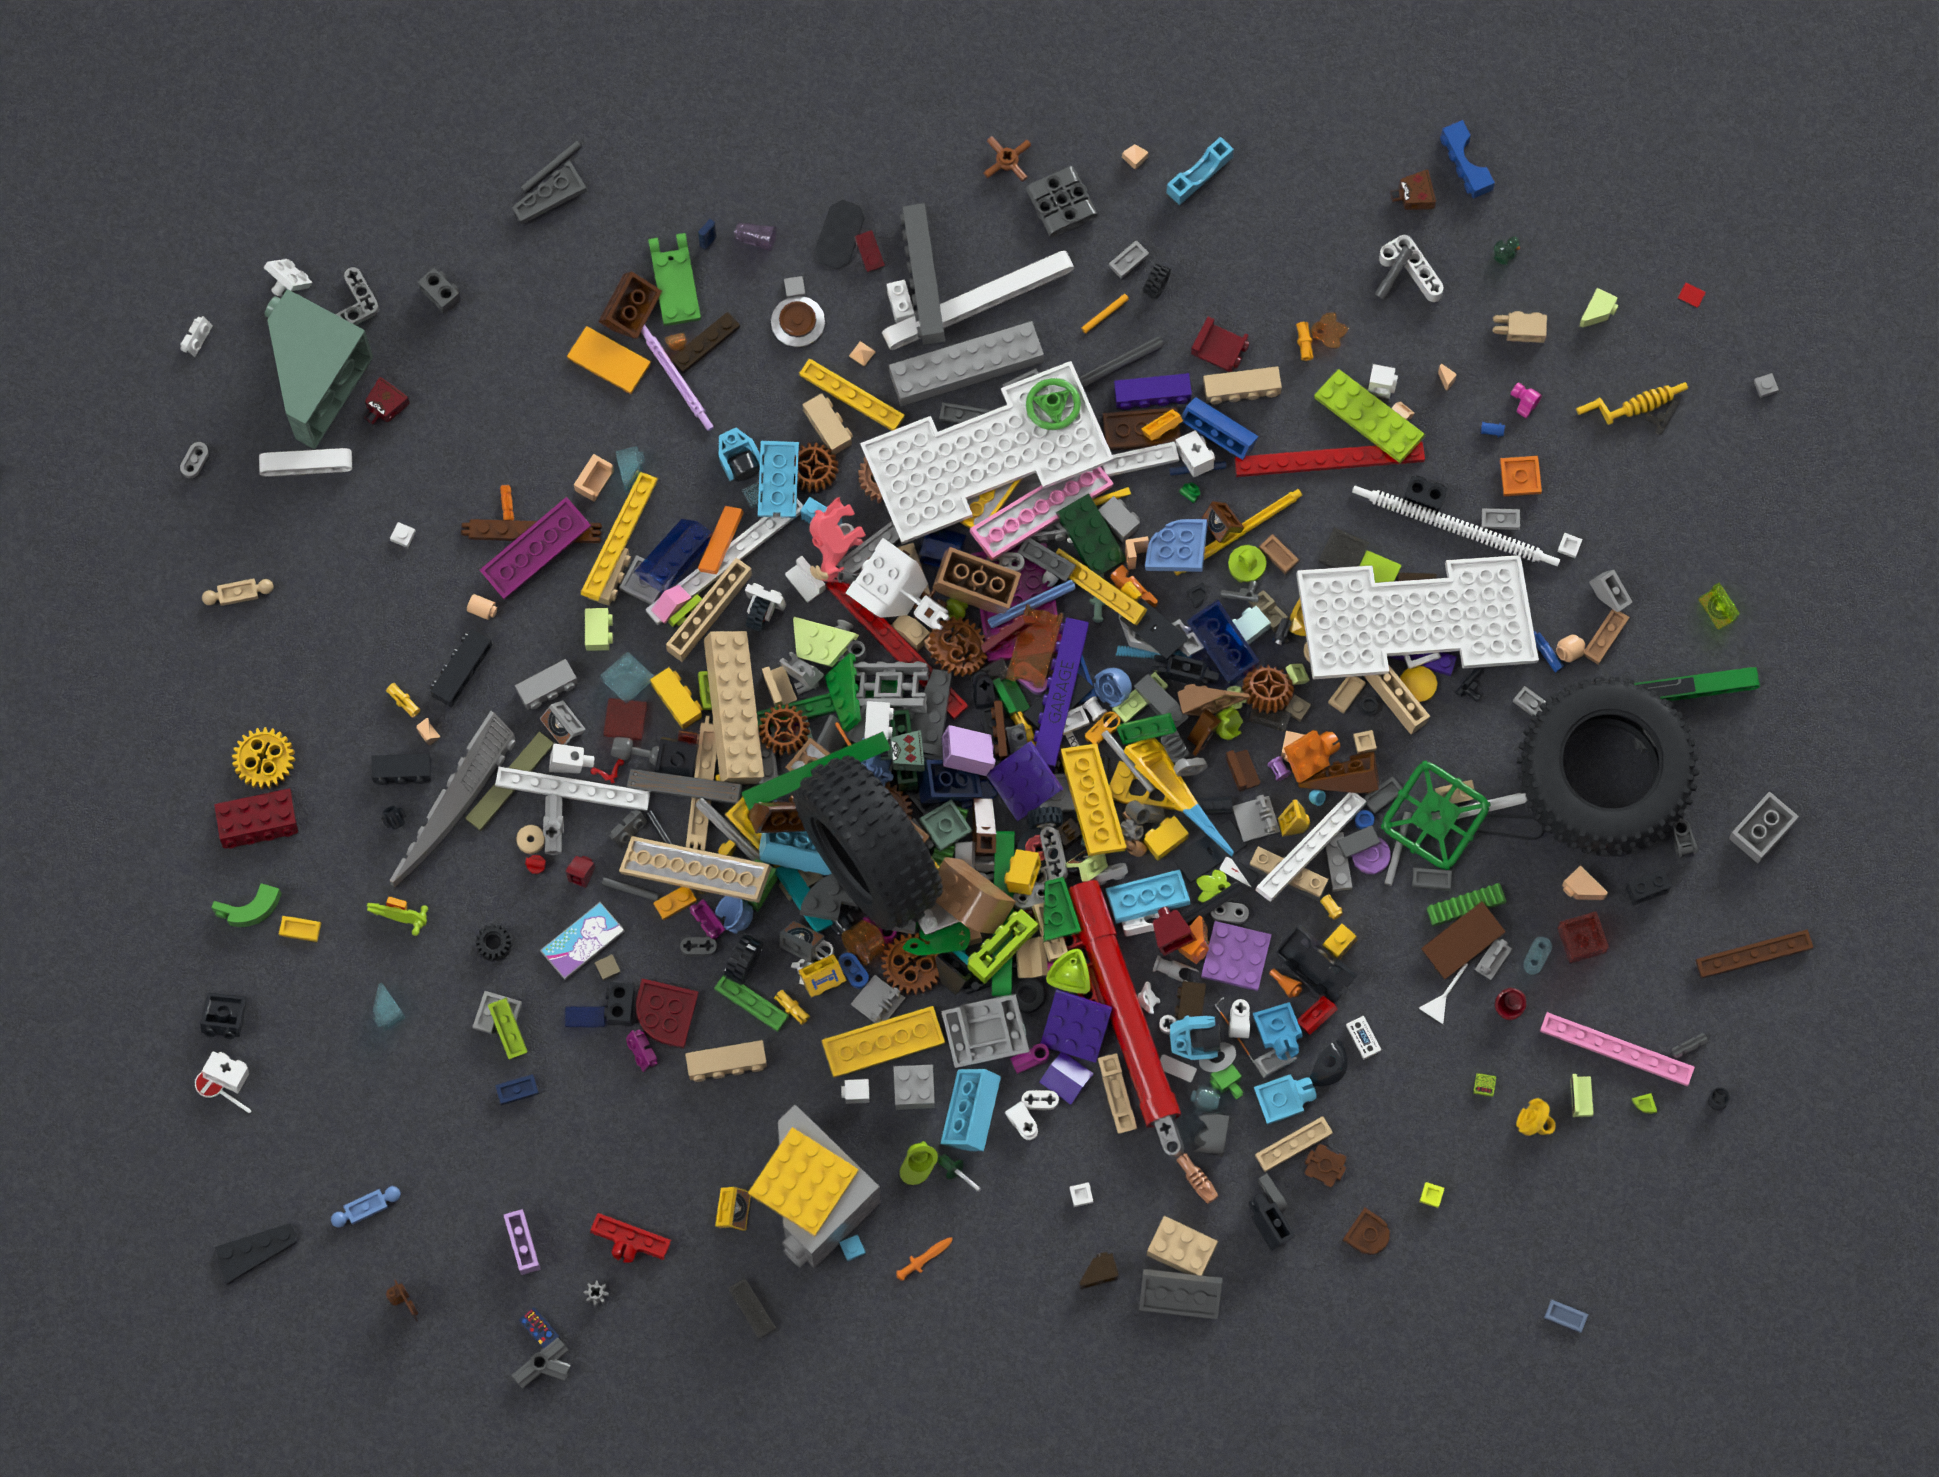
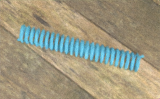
(1139, 652)

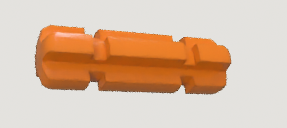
(507, 502)

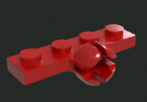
(629, 1239)

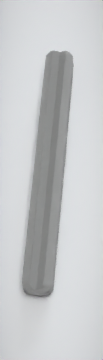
(727, 829)

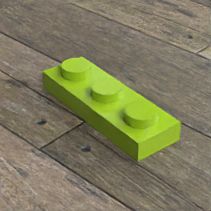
(507, 1028)

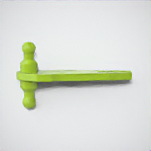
(404, 916)

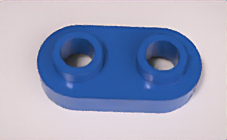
(853, 970)

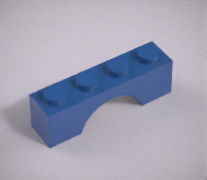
(1476, 179)

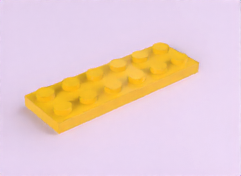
(1092, 799)
(883, 1041)

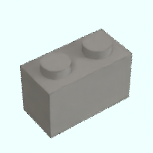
(1119, 519)

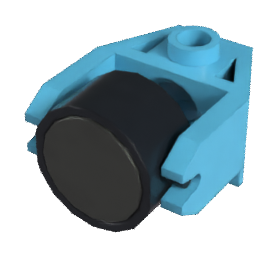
(745, 466)
(1181, 1037)

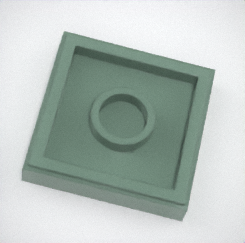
(945, 825)

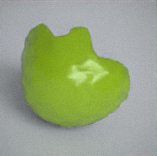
(1229, 723)

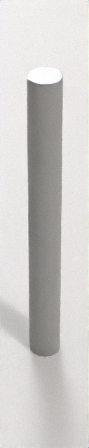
(1130, 764)
(1397, 852)

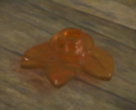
(1332, 330)

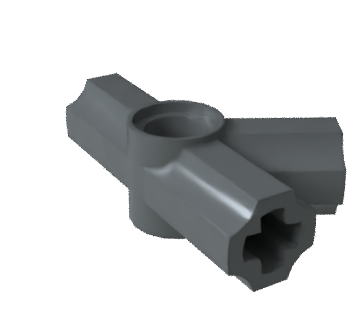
(552, 1367)

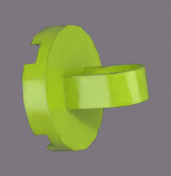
(1247, 563)

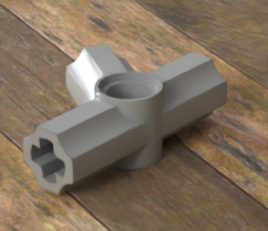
(553, 825)

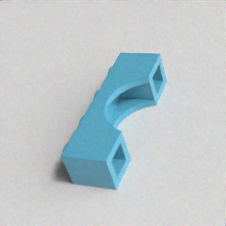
(1188, 182)

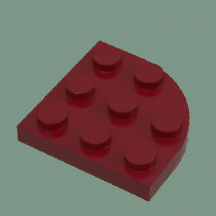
(665, 1011)

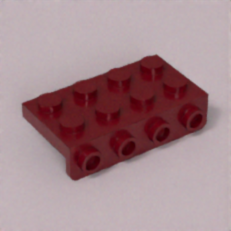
(256, 818)

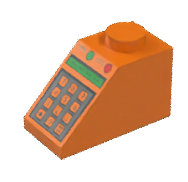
(1198, 949)

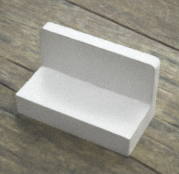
(803, 580)

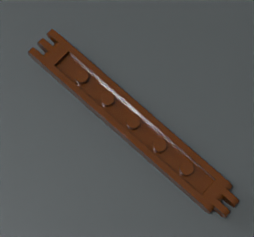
(511, 529)

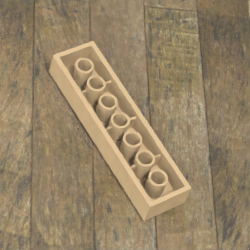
(733, 707)

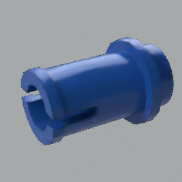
(1492, 429)

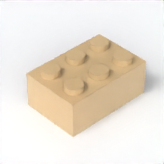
(1181, 1247)

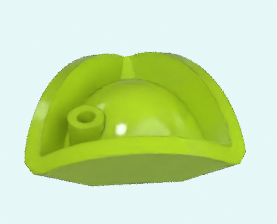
(1070, 973)

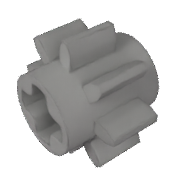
(1131, 830)
(595, 1299)

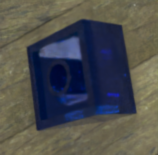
(937, 543)

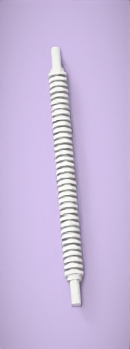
(1375, 496)

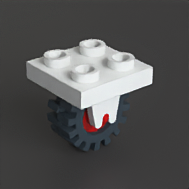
(762, 606)

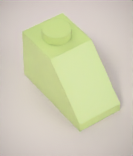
(1599, 308)

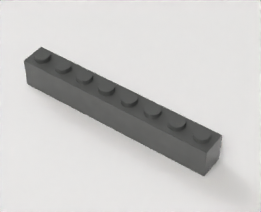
(923, 272)

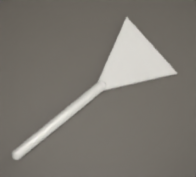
(1437, 1006)

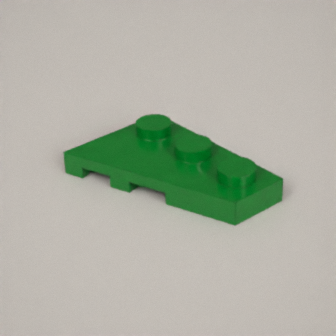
(1058, 911)

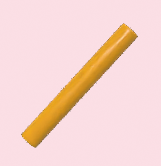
(1105, 313)

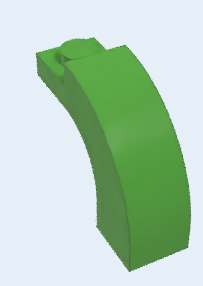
(254, 912)

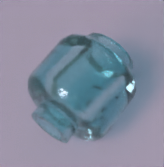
(1205, 1098)

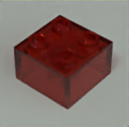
(1582, 937)

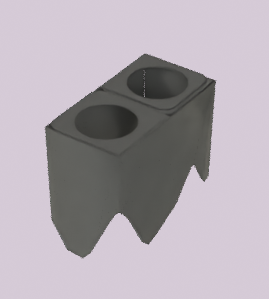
(1213, 1138)

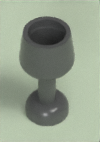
(623, 748)

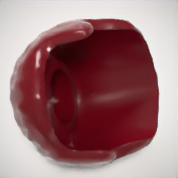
(1510, 1003)

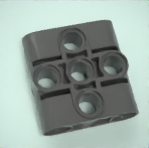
(1044, 196)

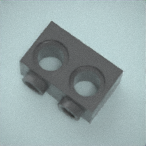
(436, 292)

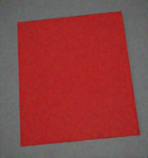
(1691, 295)

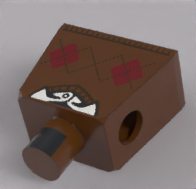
(1415, 192)

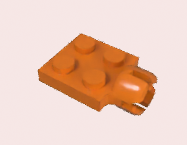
(1311, 753)

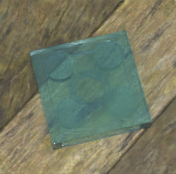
(626, 677)

